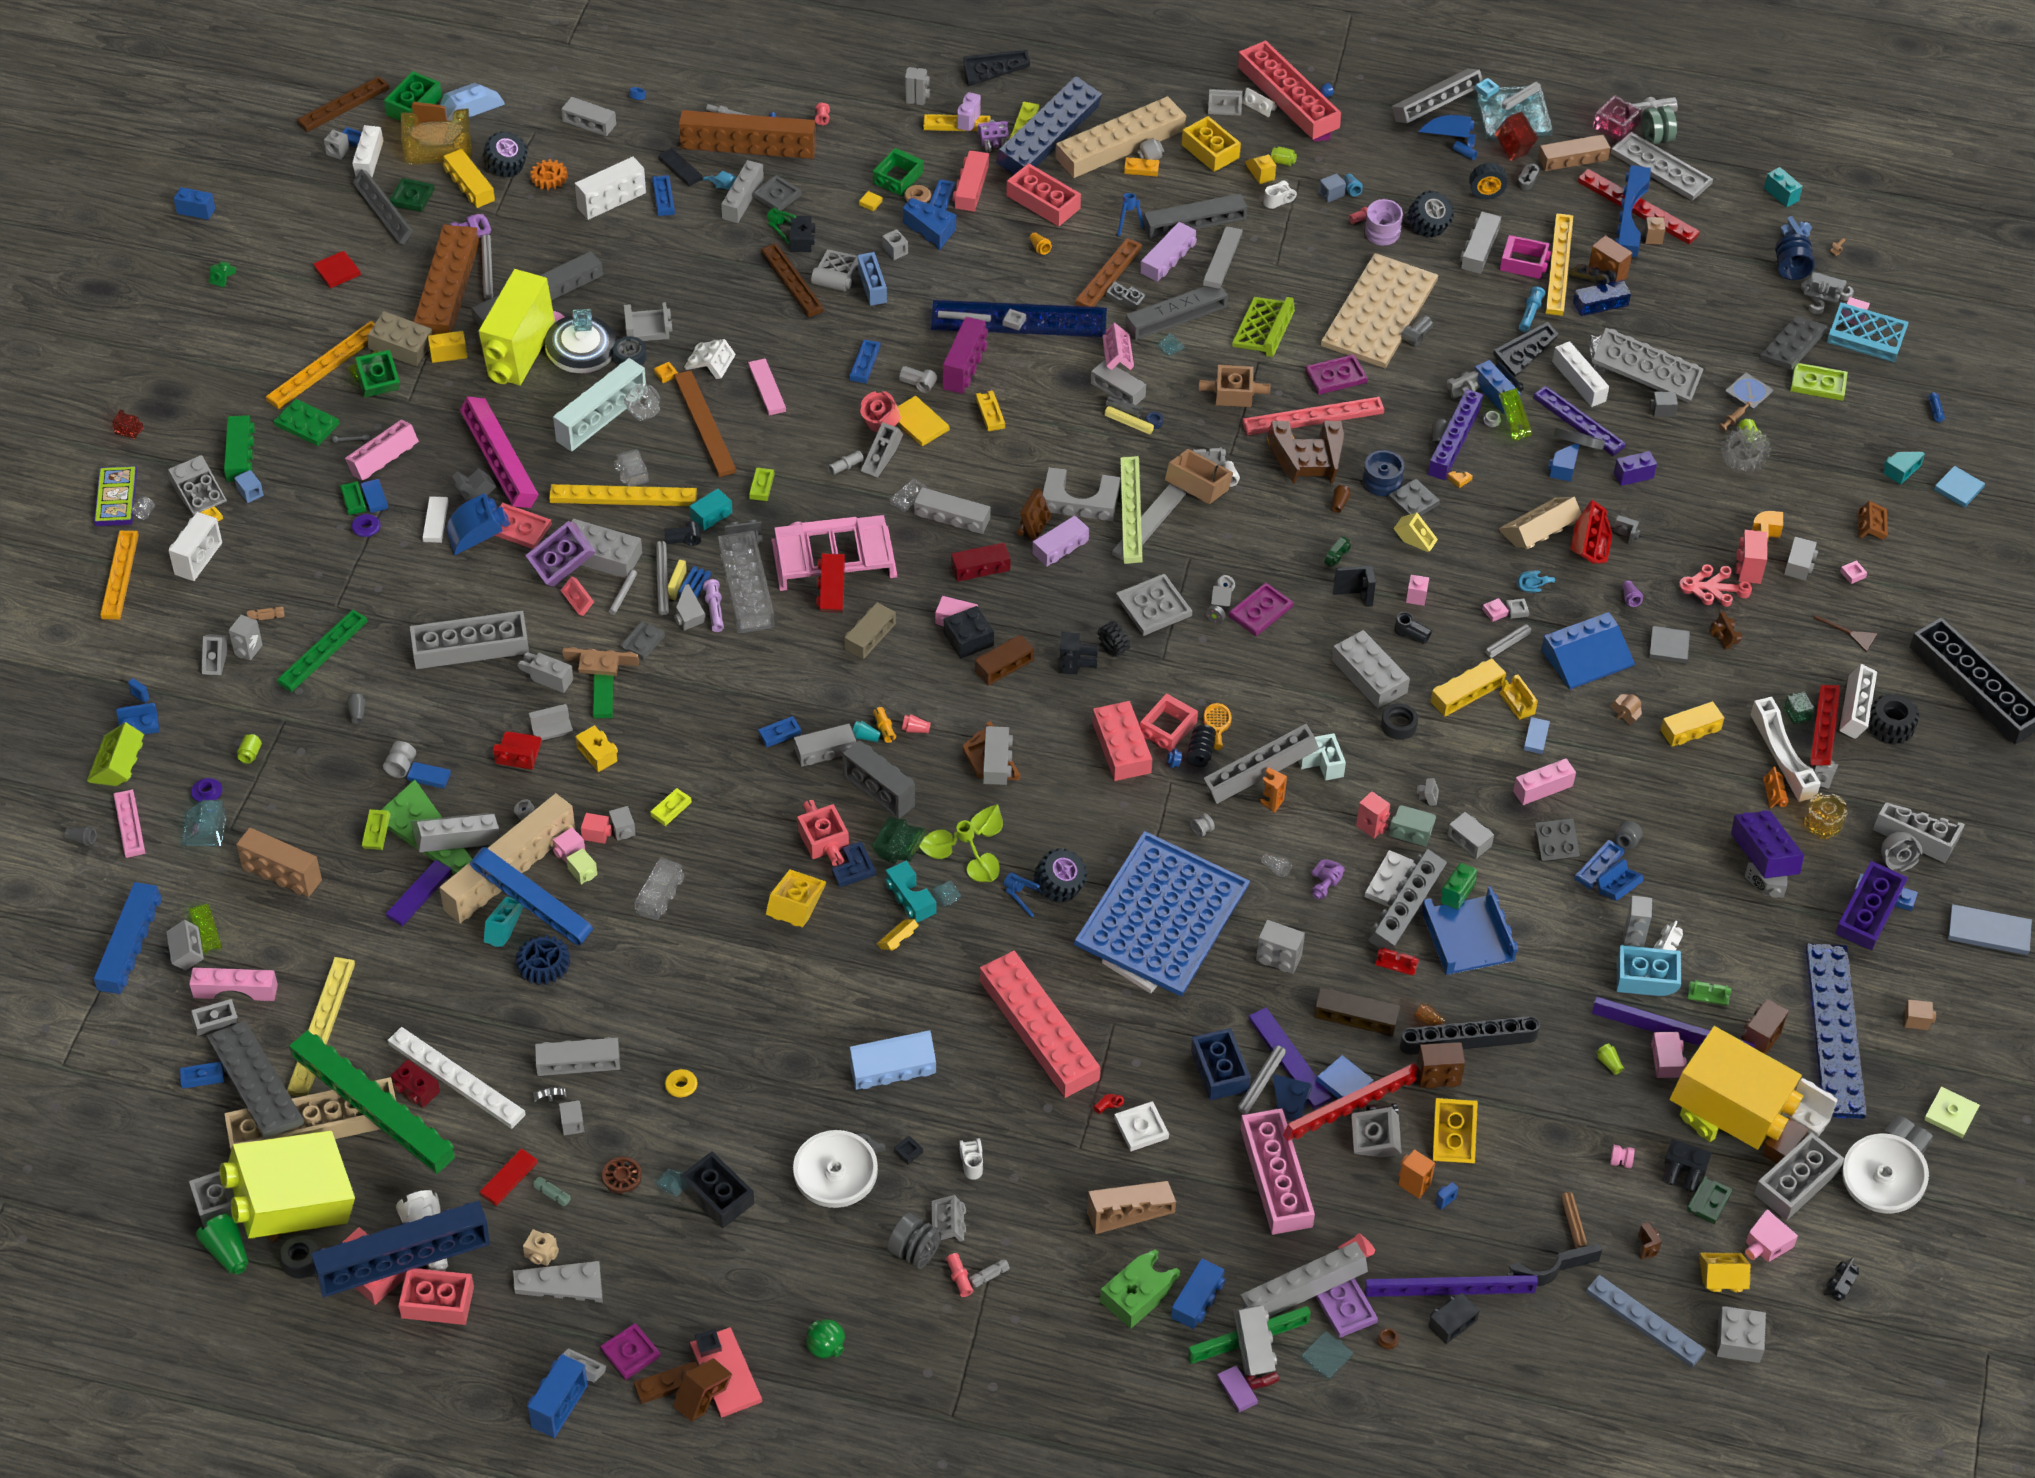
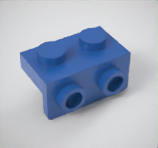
(1618, 880)

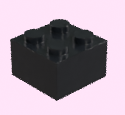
(968, 632)

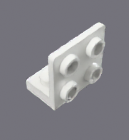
(714, 354)
(1815, 1108)

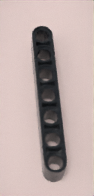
(1479, 1034)

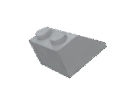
(1376, 1133)

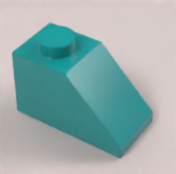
(1902, 465)

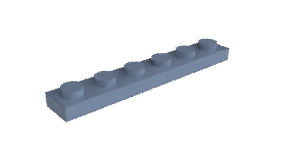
(1645, 1321)

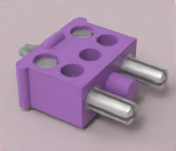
(993, 134)

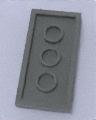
(1793, 342)

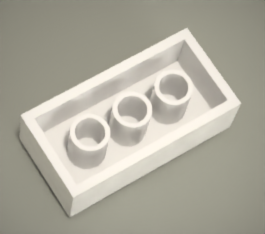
(610, 188)

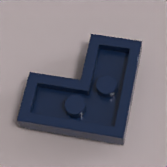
(858, 866)

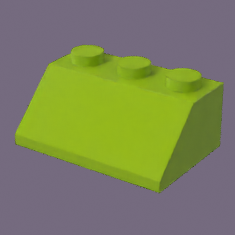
(116, 756)

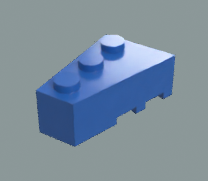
(930, 221)

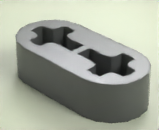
(1531, 178)

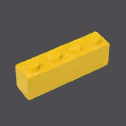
(468, 178)
(1467, 687)

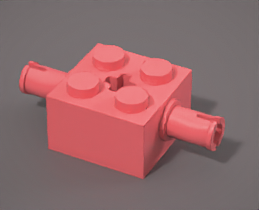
(823, 832)

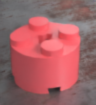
(879, 408)

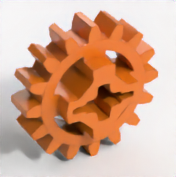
(549, 174)

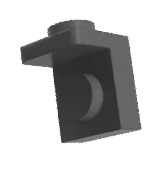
(1628, 528)

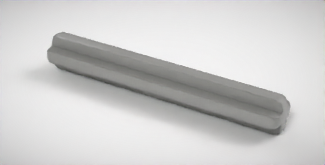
(1261, 1079)

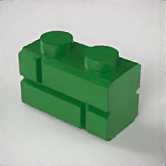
(1459, 886)

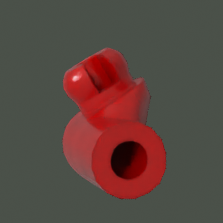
(1108, 1101)

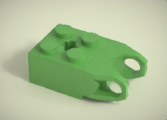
(1137, 1289)

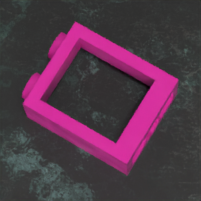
(1527, 247)

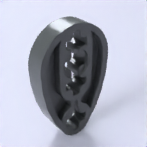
(1579, 438)

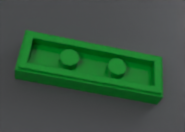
(603, 696)

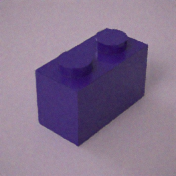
(1635, 468)

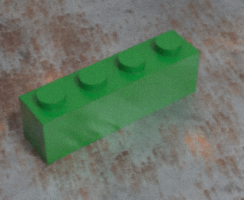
(238, 446)

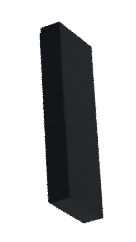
(680, 167)

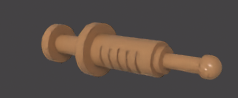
(1731, 419)

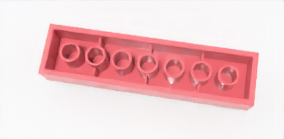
(1289, 90)
(1039, 1024)

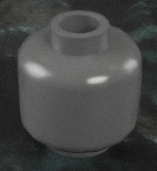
(1628, 835)

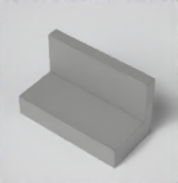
(551, 722)

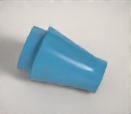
(1353, 186)

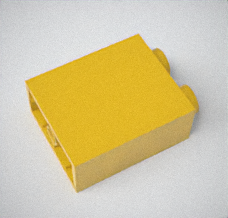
(1738, 1089)

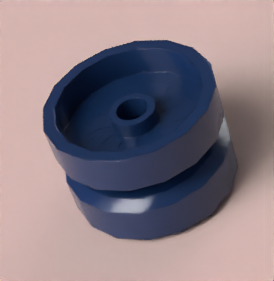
(1383, 472)

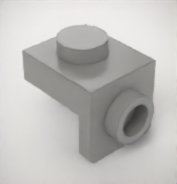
(1826, 773)

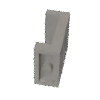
(648, 324)

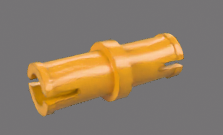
(884, 724)

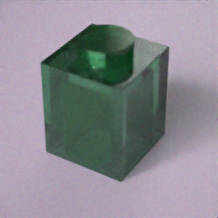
(1799, 707)

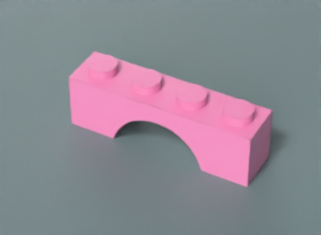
(258, 984)

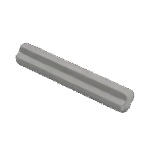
(1521, 95)
(1508, 641)

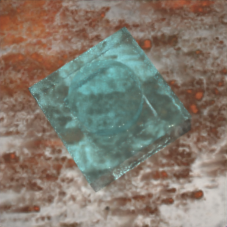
(947, 893)

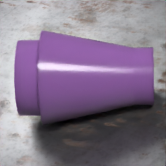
(1632, 595)

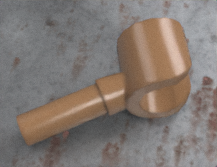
(1837, 249)

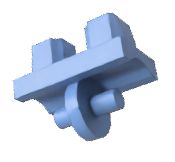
(1792, 228)

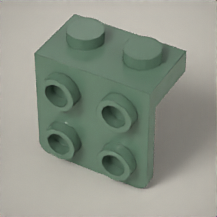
(1412, 825)

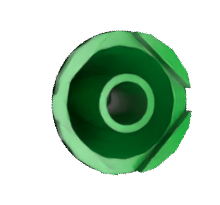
(224, 1243)

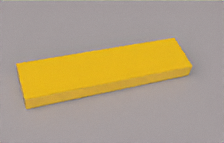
(949, 122)

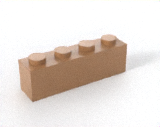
(1574, 152)

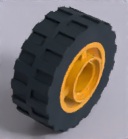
(1488, 181)

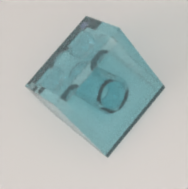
(204, 824)

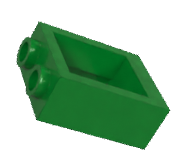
(897, 158)

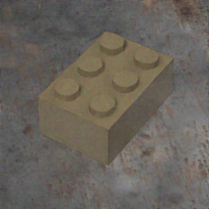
(403, 338)

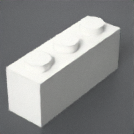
(368, 150)

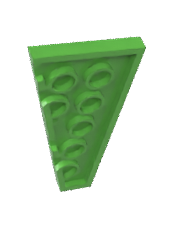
(415, 805)

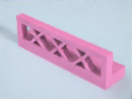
(1117, 347)

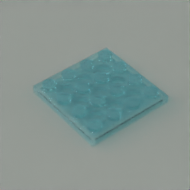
(1532, 107)

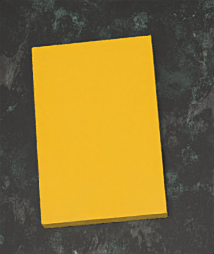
(921, 421)

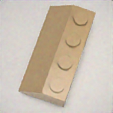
(1542, 522)

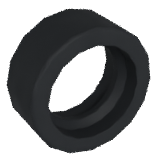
(1403, 710)

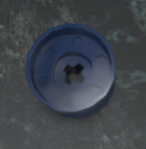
(1794, 257)

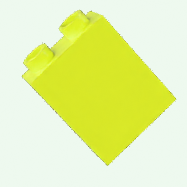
(516, 327)
(288, 1184)

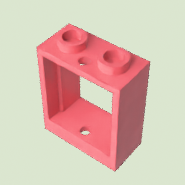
(1177, 710)

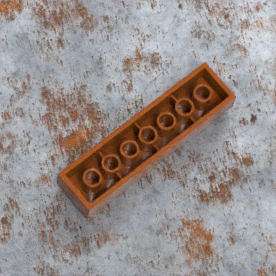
(747, 134)
(447, 278)

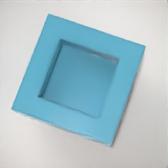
(1487, 88)

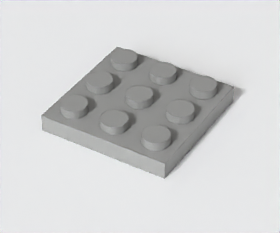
(1154, 604)

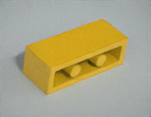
(1692, 724)

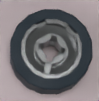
(631, 348)

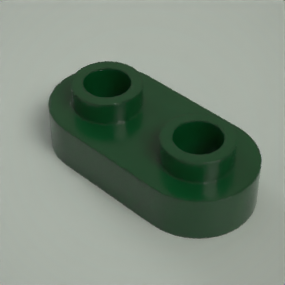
(1334, 555)

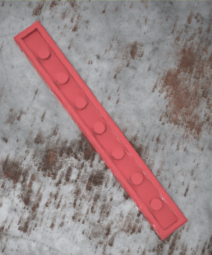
(1315, 415)

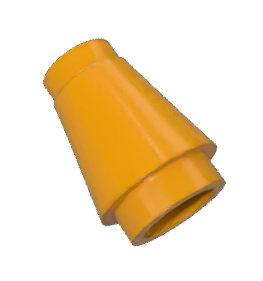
(1041, 244)

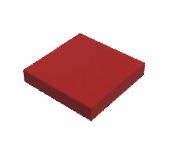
(337, 269)

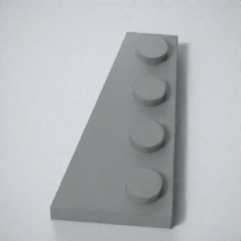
(572, 1280)

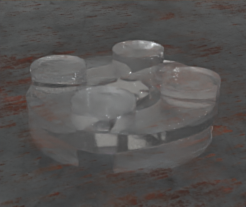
(633, 403)

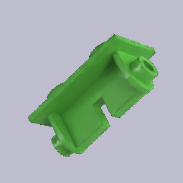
(1709, 993)

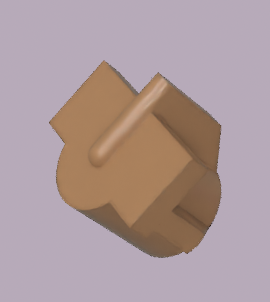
(1627, 707)

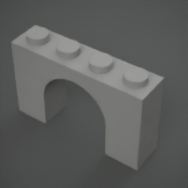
(1100, 506)

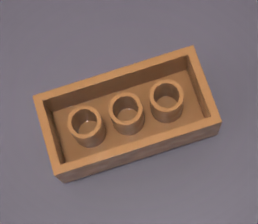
(279, 862)

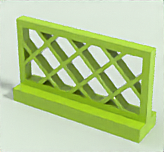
(1277, 327)

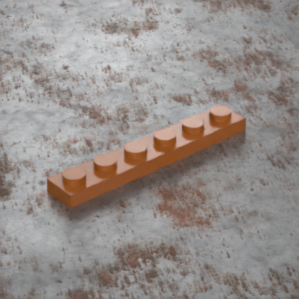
(1109, 273)

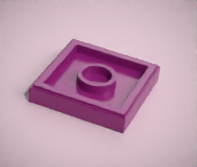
(630, 1351)

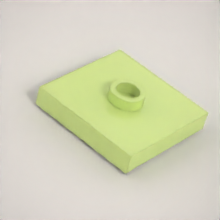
(1951, 1112)

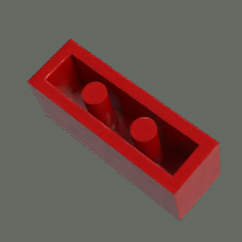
(831, 582)

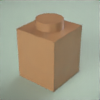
(1654, 230)
(1919, 1014)

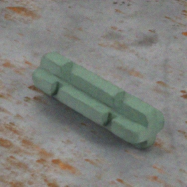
(552, 1191)

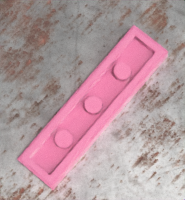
(767, 387)
(129, 823)

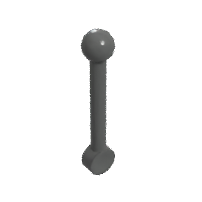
(365, 438)

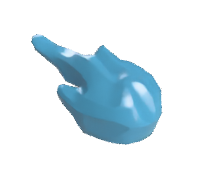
(722, 180)
(1529, 581)

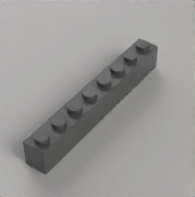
(560, 281)

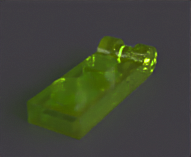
(1515, 414)
(204, 921)

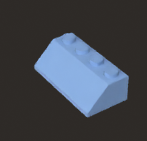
(892, 1060)

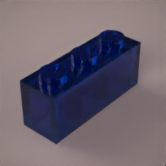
(1602, 298)

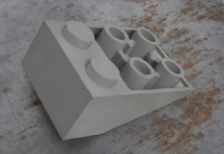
(196, 485)

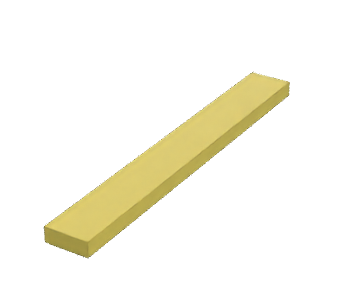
(323, 1019)

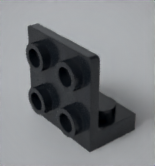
(1356, 580)

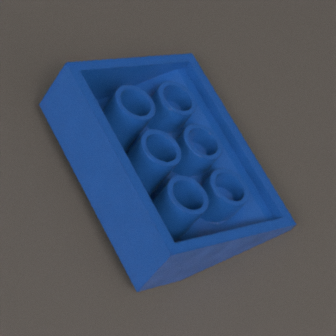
(1587, 650)

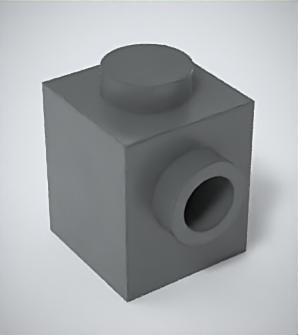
(1664, 404)

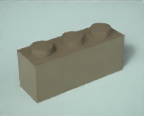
(869, 630)

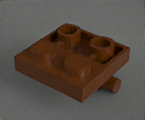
(1034, 515)

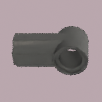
(1415, 333)

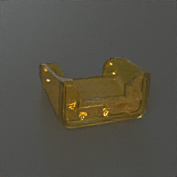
(432, 140)

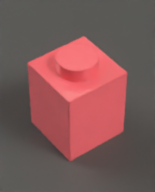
(596, 828)

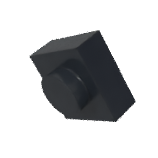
(908, 1150)
(708, 1342)

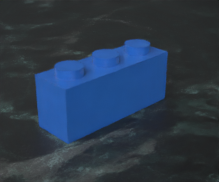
(1493, 382)
(1198, 1294)

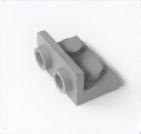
(949, 1217)

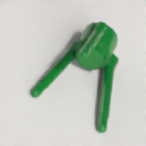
(777, 217)

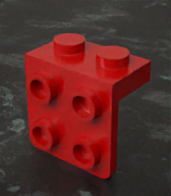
(517, 750)

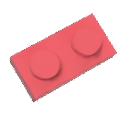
(577, 596)

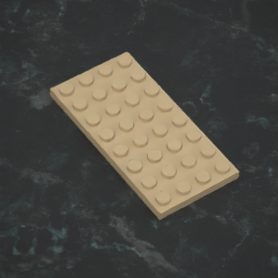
(1379, 310)

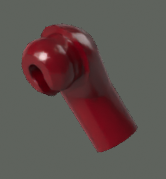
(1264, 1381)

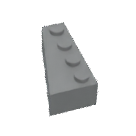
(1934, 835)

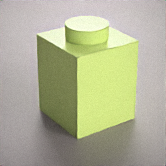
(581, 866)

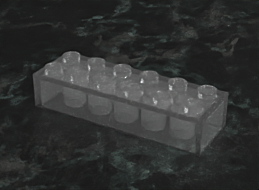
(746, 582)

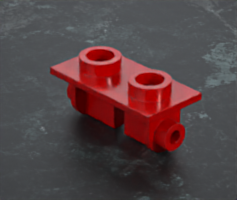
(1397, 962)

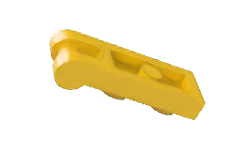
(990, 411)

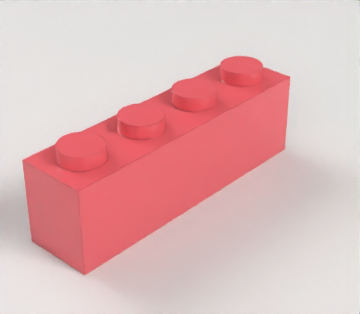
(971, 180)

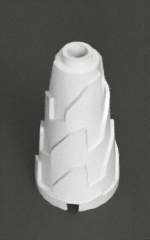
(418, 1206)

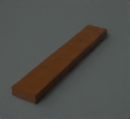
(343, 104)
(792, 280)

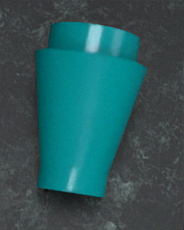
(865, 732)

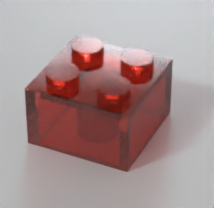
(1516, 136)

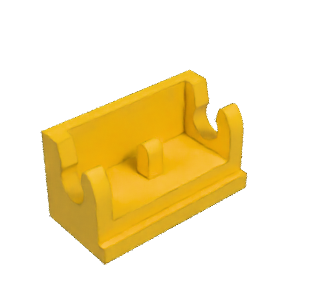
(1519, 698)

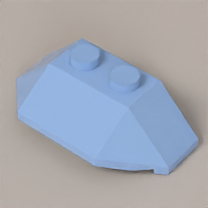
(472, 96)

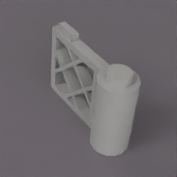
(832, 277)

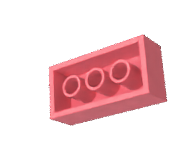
(1043, 194)
(1122, 740)

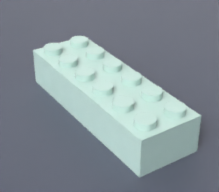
(597, 405)

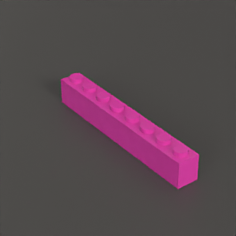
(499, 452)

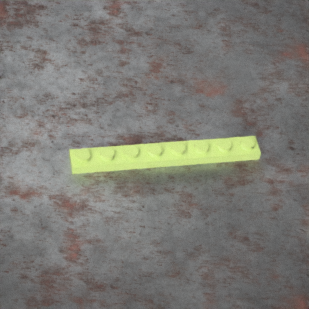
(1131, 510)

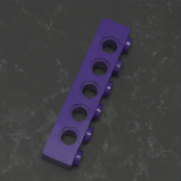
(1455, 434)

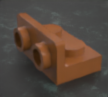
(1872, 520)

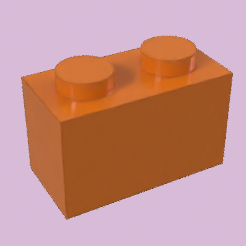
(1416, 1173)

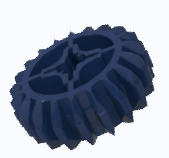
(542, 959)

